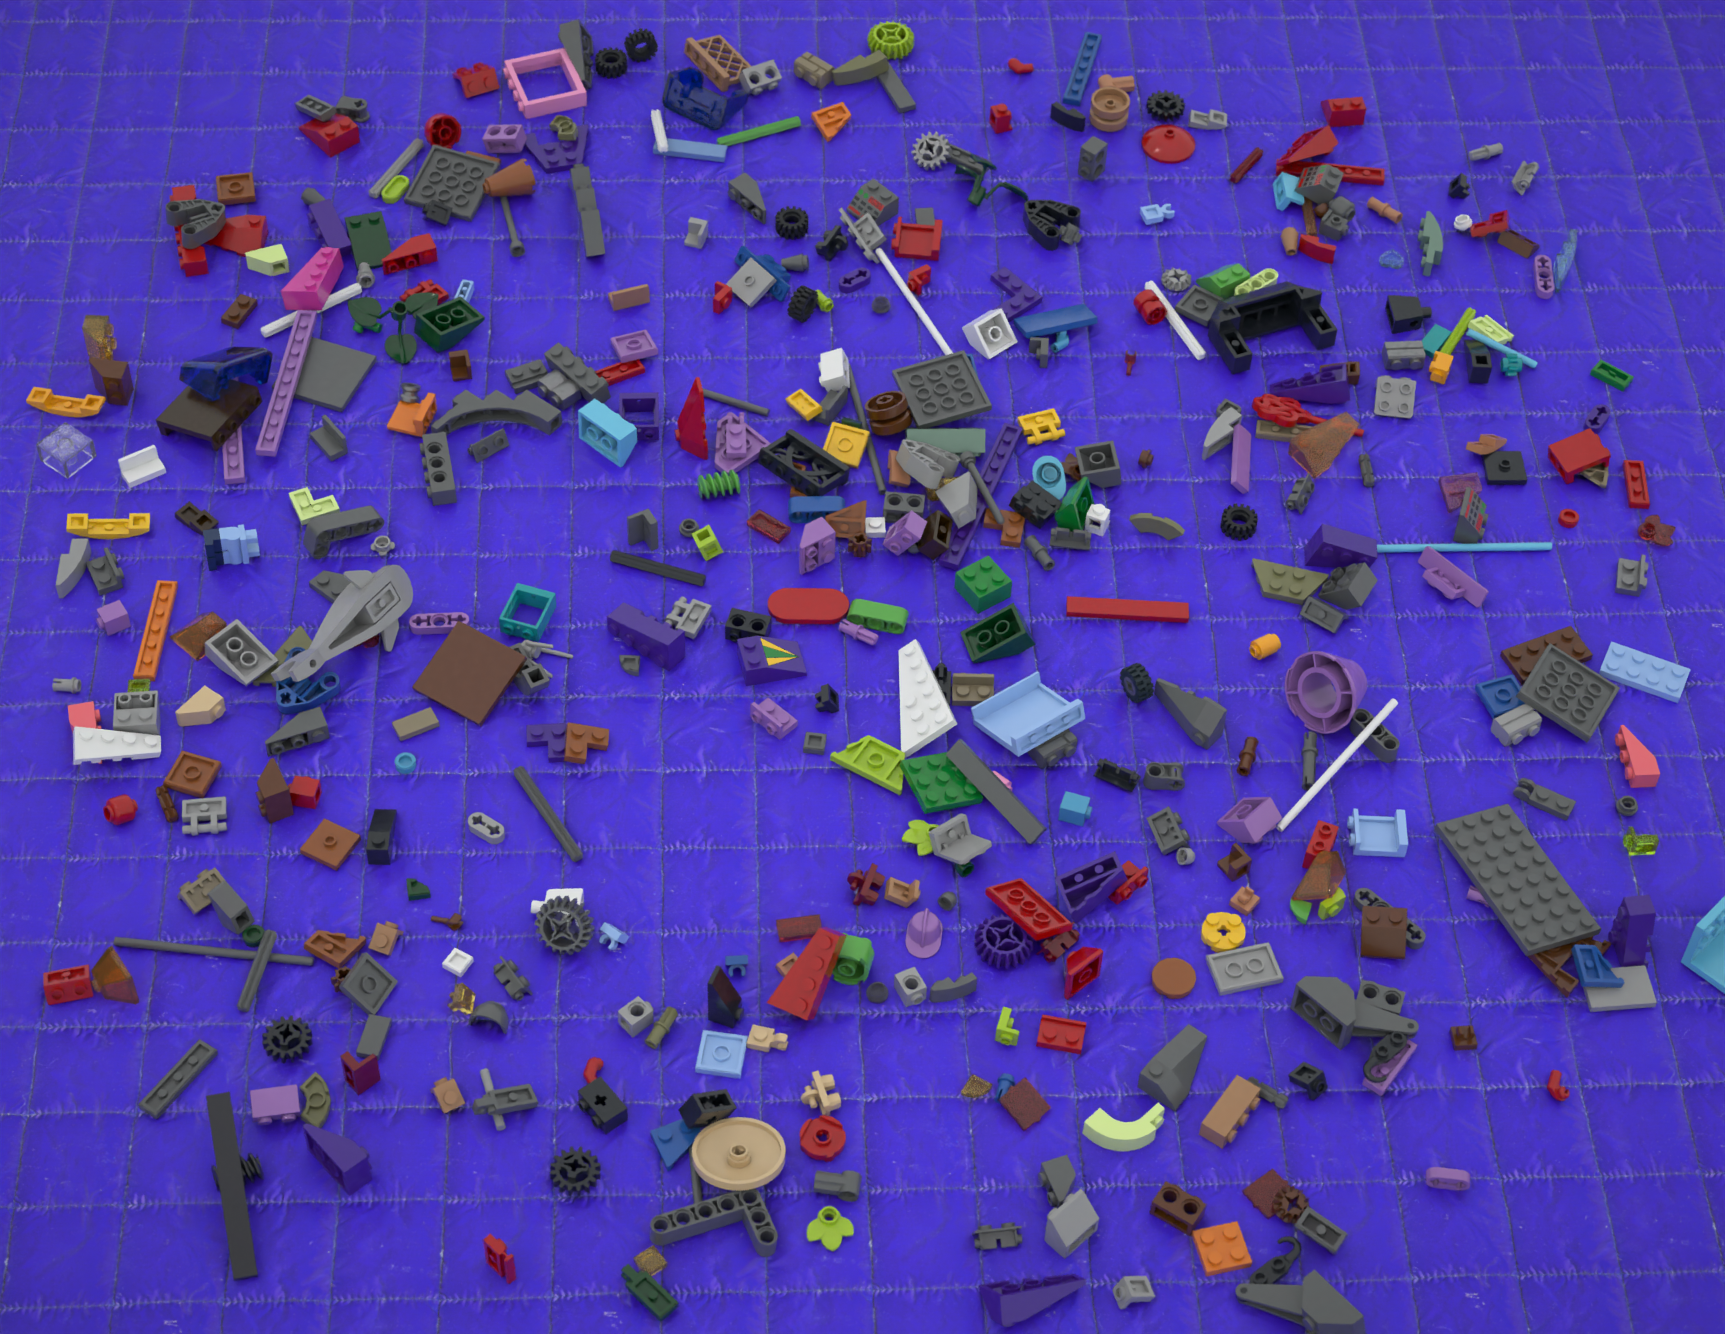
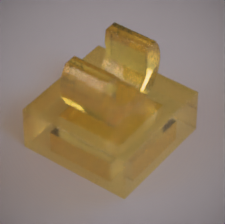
(462, 998)

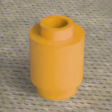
(1264, 646)

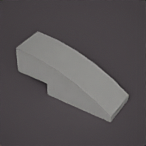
(1221, 432)
(72, 566)

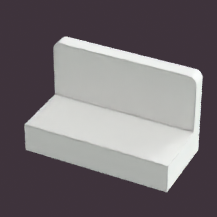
(141, 466)

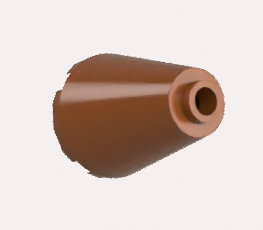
(511, 181)

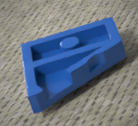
(1593, 968)

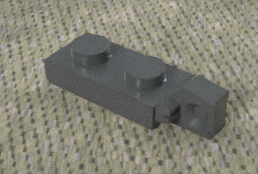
(506, 1100)

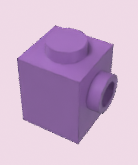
(113, 618)

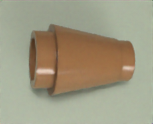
(1290, 240)

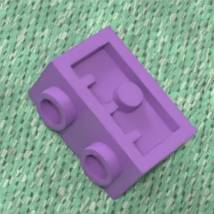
(773, 718)

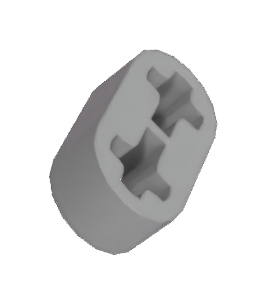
(488, 826)

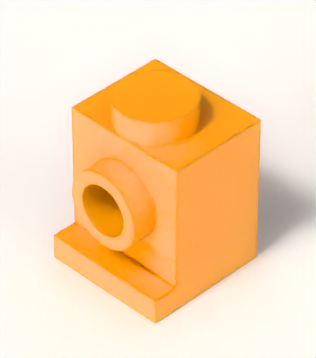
(1440, 367)

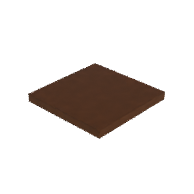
(469, 673)

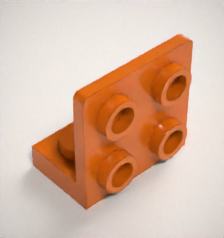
(414, 417)

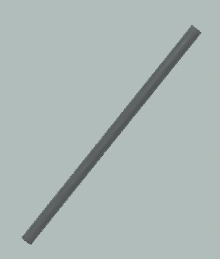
(869, 446)
(208, 950)

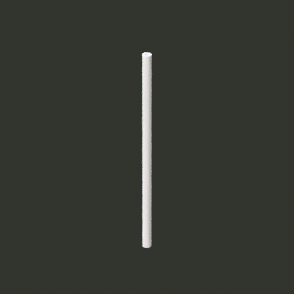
(914, 303)
(1336, 765)

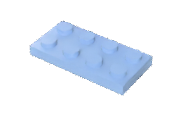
(1644, 672)

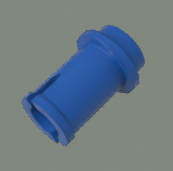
(1005, 1081)

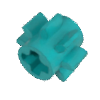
(1511, 365)

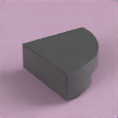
(630, 664)

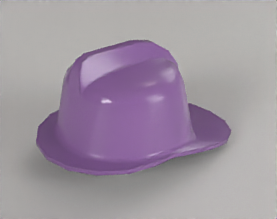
(924, 934)

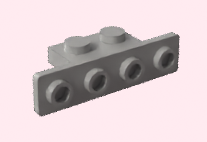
(866, 231)

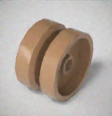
(1109, 109)

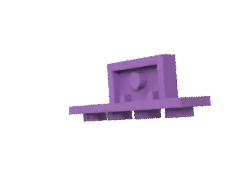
(1450, 579)

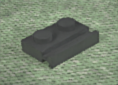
(526, 376)

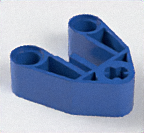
(313, 697)

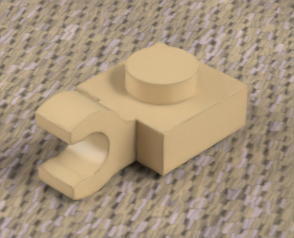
(763, 1038)

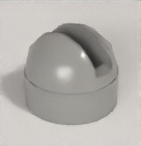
(1185, 856)

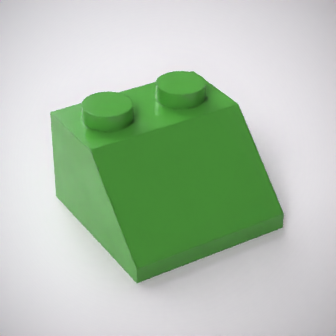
(1224, 280)

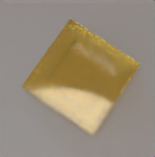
(650, 1261)

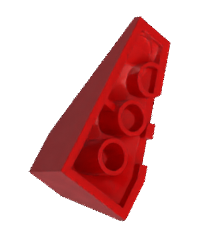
(1309, 145)
(242, 234)

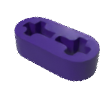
(854, 280)
(1600, 421)

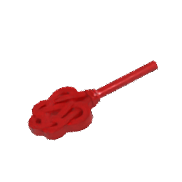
(1286, 412)

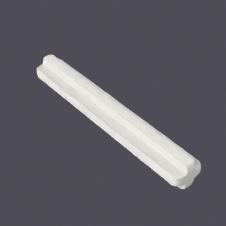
(659, 131)

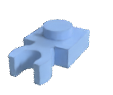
(1155, 214)

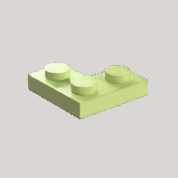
(308, 509)

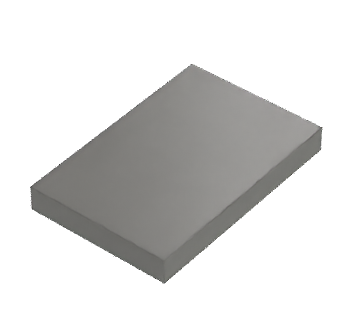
(1244, 969)
(1635, 992)

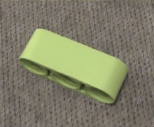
(1263, 279)

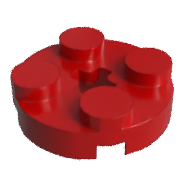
(827, 1149)

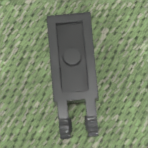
(1544, 799)

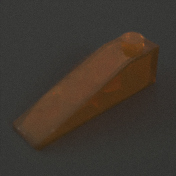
(1320, 444)

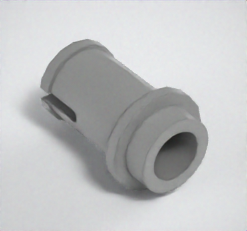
(70, 685)

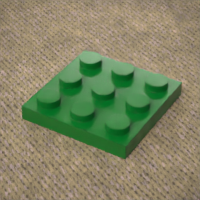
(939, 783)

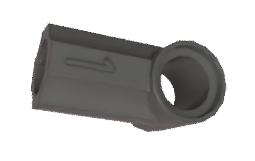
(844, 1185)

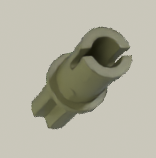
(661, 1027)

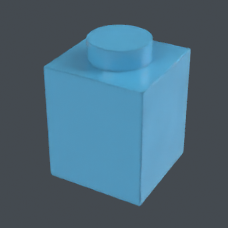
(1075, 809)

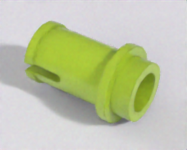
(826, 304)

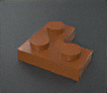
(1011, 529)
(581, 737)

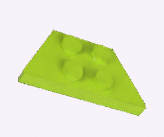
(874, 762)

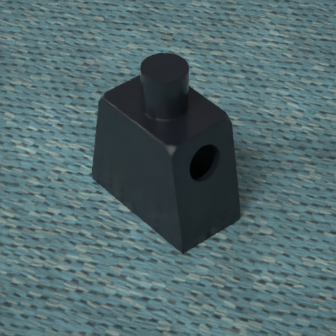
(1405, 313)

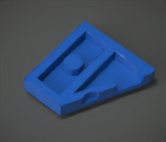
(673, 1141)

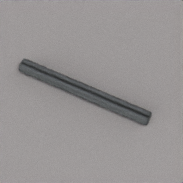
(548, 814)

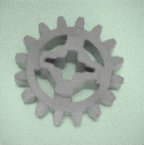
(940, 148)

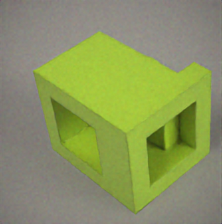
(707, 542)

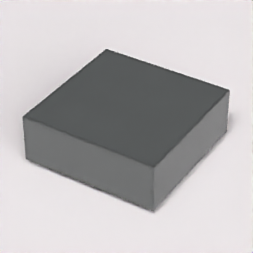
(814, 743)

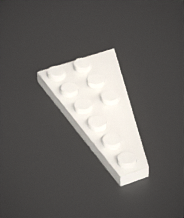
(922, 702)

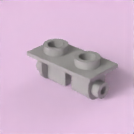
(1524, 176)

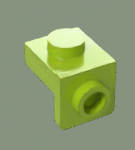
(1331, 906)

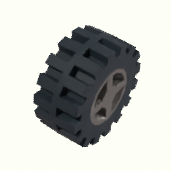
(1136, 682)

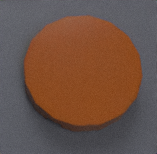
(1173, 978)

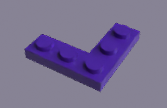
(1022, 295)

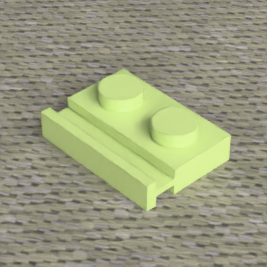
(1490, 329)

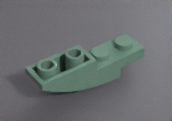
(1431, 242)

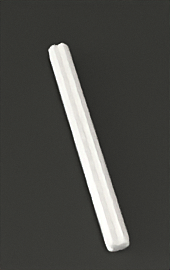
(332, 300)
(1178, 324)

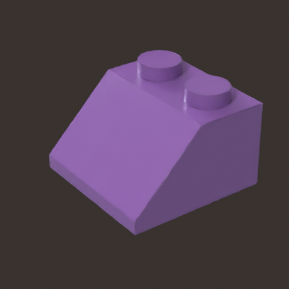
(1250, 819)

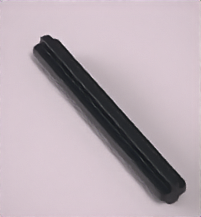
(658, 568)

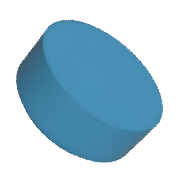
(405, 763)

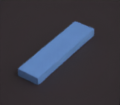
(693, 150)

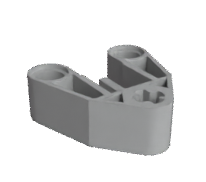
(926, 462)

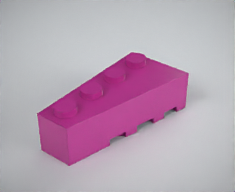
(314, 281)

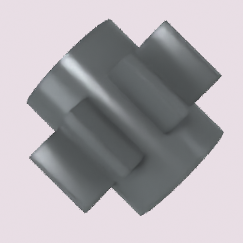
(1070, 234)

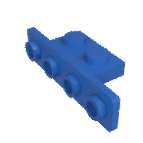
(780, 287)

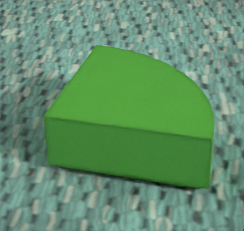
(1300, 909)

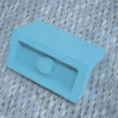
(1284, 191)

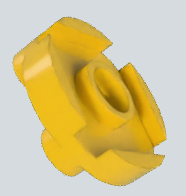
(1223, 921)

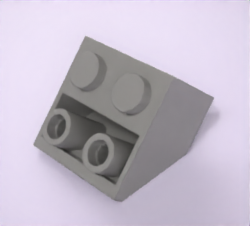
(137, 712)
(1071, 1224)

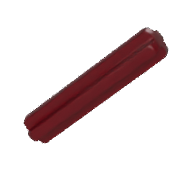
(1246, 165)

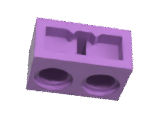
(504, 138)
(904, 533)

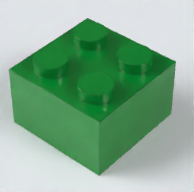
(983, 584)

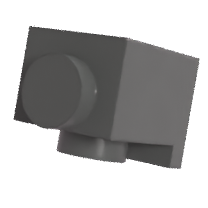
(1333, 226)

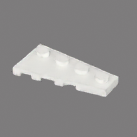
(103, 744)

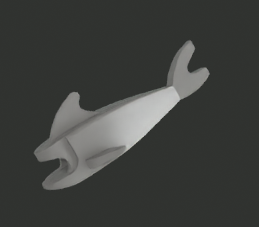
(360, 612)

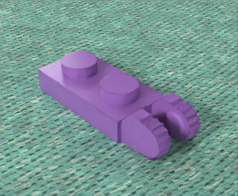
(735, 437)

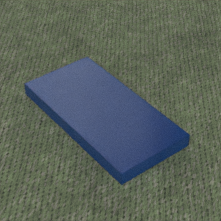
(1055, 321)

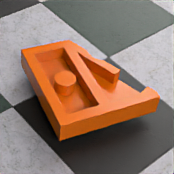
(831, 119)

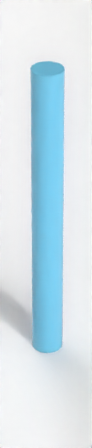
(1499, 347)

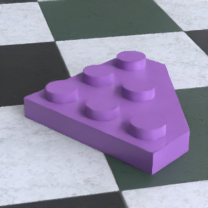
(754, 443)

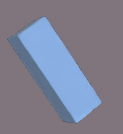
(465, 290)

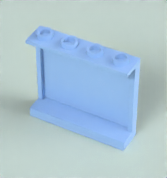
(1026, 715)

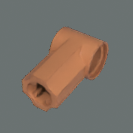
(1123, 83)

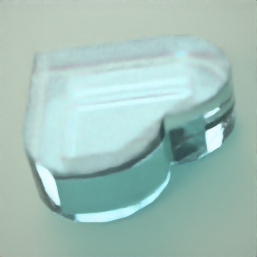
(1391, 259)

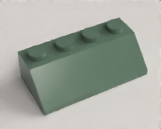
(950, 439)

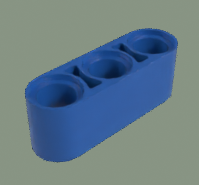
(809, 508)

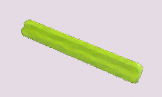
(1458, 331)

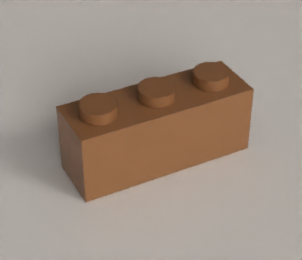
(1230, 1112)

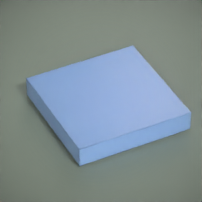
(721, 1054)

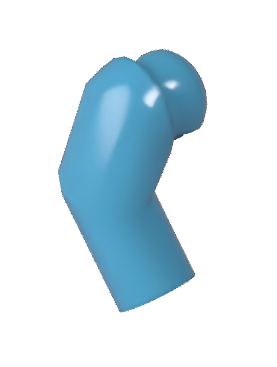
(1062, 341)

